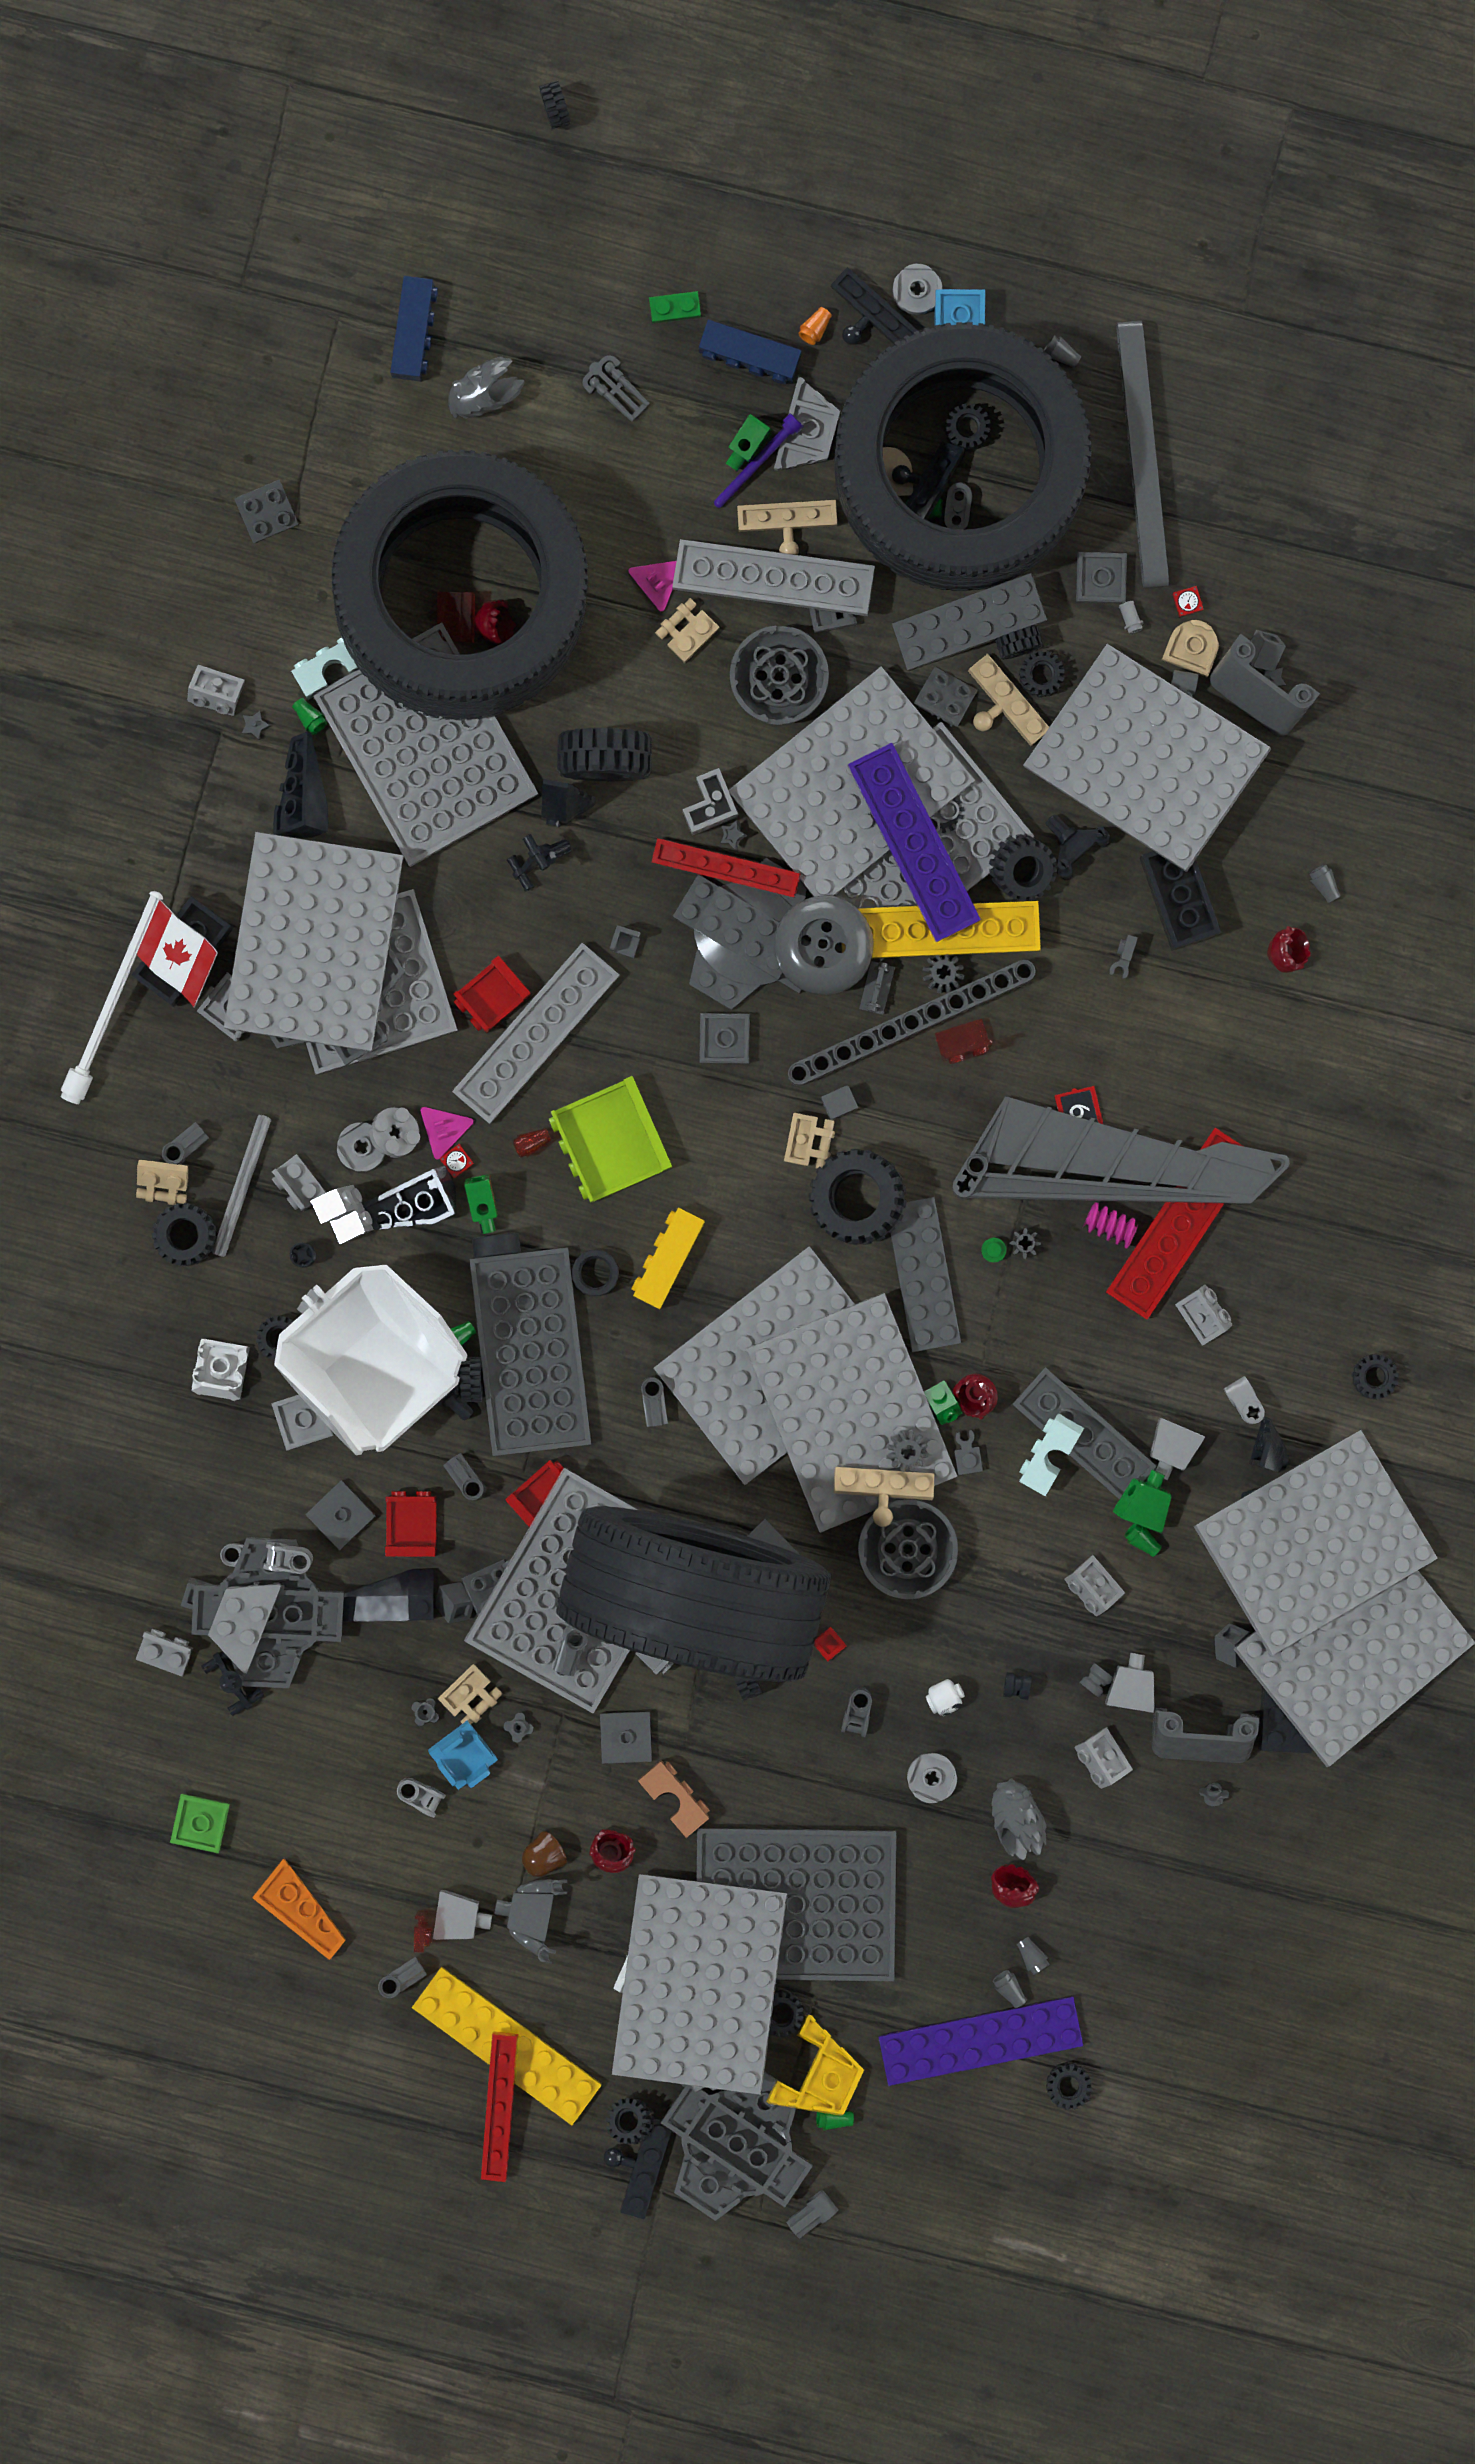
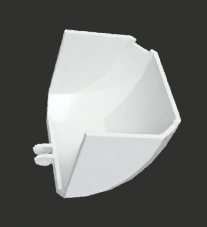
(369, 1357)

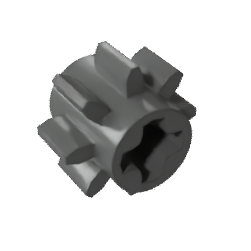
(1019, 1248)

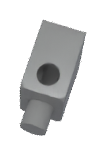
(1173, 1446)
(1132, 1686)
(458, 1917)

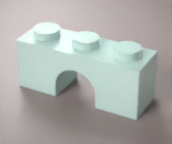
(311, 673)
(1060, 1435)

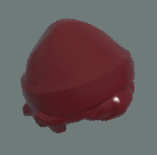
(494, 622)
(1289, 950)
(976, 1395)
(612, 1851)
(1013, 1886)

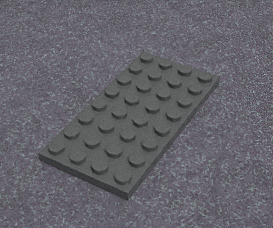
(530, 1351)

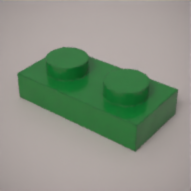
(675, 307)

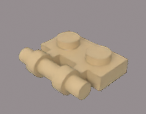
(692, 636)
(801, 1139)
(162, 1176)
(464, 1690)

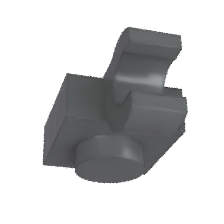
(1126, 950)

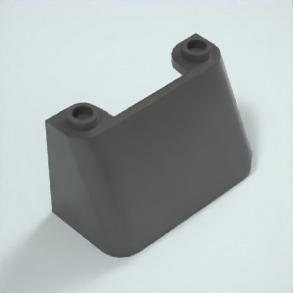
(1256, 693)
(1172, 1743)

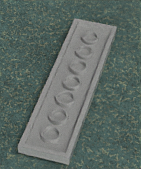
(773, 577)
(536, 1033)

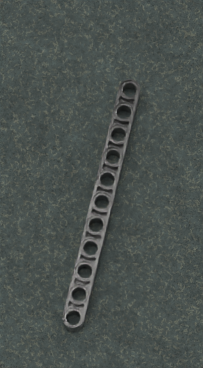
(1142, 454)
(920, 1014)

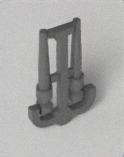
(596, 370)

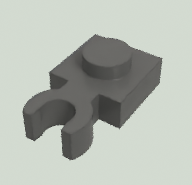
(967, 1458)

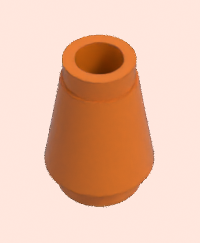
(813, 329)

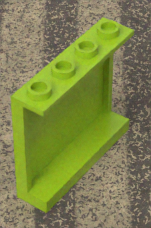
(610, 1140)

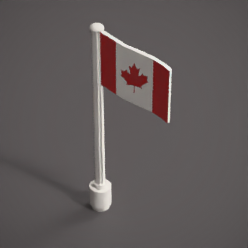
(172, 953)

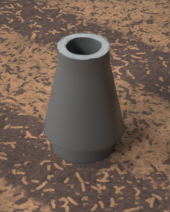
(1062, 351)
(1325, 882)
(1033, 1957)
(1009, 1988)

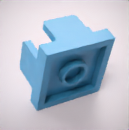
(959, 306)
(463, 1756)

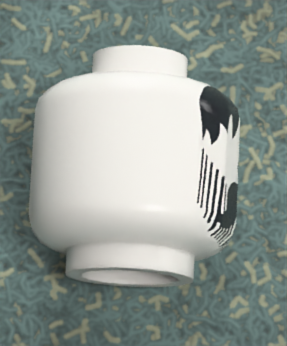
(945, 1697)

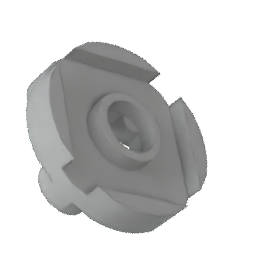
(906, 279)
(401, 1120)
(348, 1143)
(925, 1765)

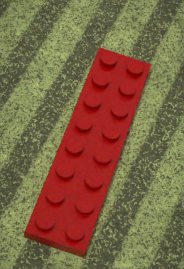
(1164, 1248)

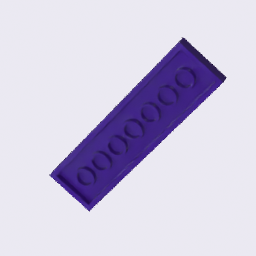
(913, 842)
(980, 2040)

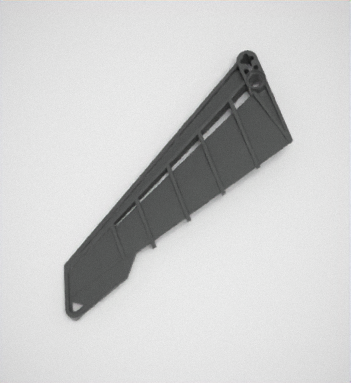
(1060, 1142)

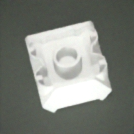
(220, 1369)

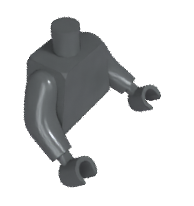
(531, 1913)

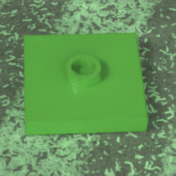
(200, 1823)

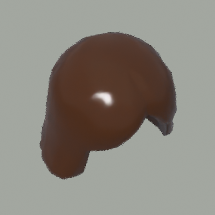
(543, 1855)

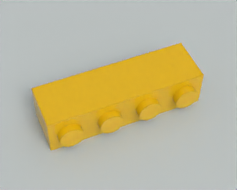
(668, 1258)

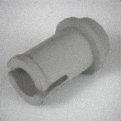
(1131, 617)

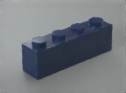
(412, 328)
(749, 351)

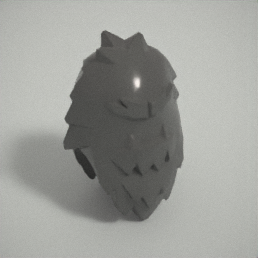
(481, 389)
(1018, 1819)

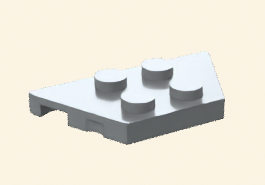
(816, 437)
(242, 1621)

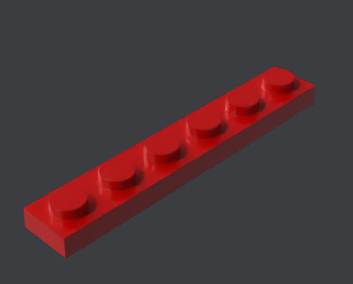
(726, 867)
(499, 2106)

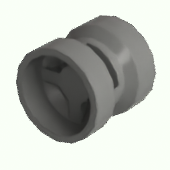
(1096, 1680)

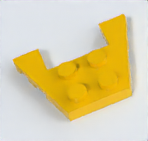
(829, 2080)

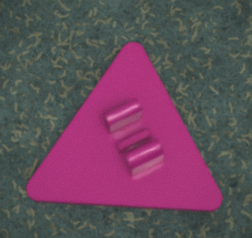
(655, 581)
(443, 1129)

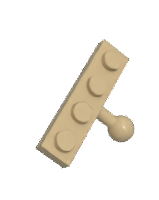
(787, 517)
(1007, 701)
(883, 1485)

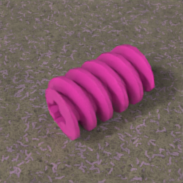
(1111, 1224)

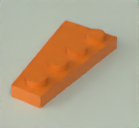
(297, 1908)

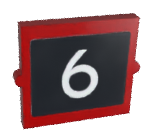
(1080, 1103)

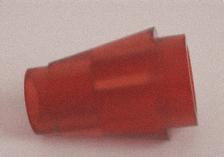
(530, 1142)

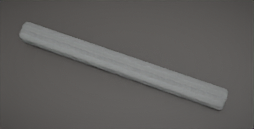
(241, 1185)

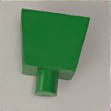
(756, 433)
(1145, 1502)

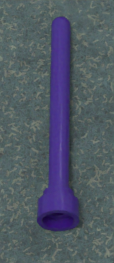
(790, 426)

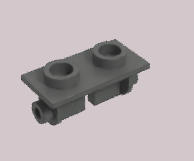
(877, 987)

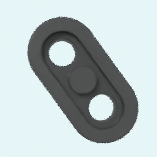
(958, 508)

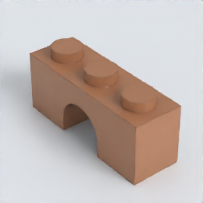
(691, 1812)

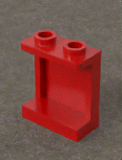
(491, 995)
(532, 1494)
(411, 1524)

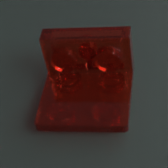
(963, 1040)

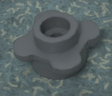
(430, 1716)
(518, 1734)
(1214, 1794)

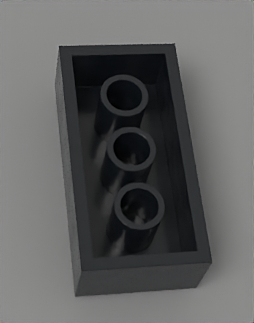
(1180, 901)
(203, 922)
(1277, 1731)

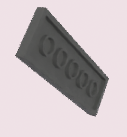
(969, 622)
(924, 1277)
(1099, 1447)

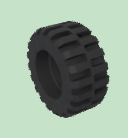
(604, 754)
(826, 1186)

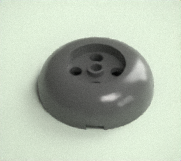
(759, 654)
(839, 969)
(928, 1570)

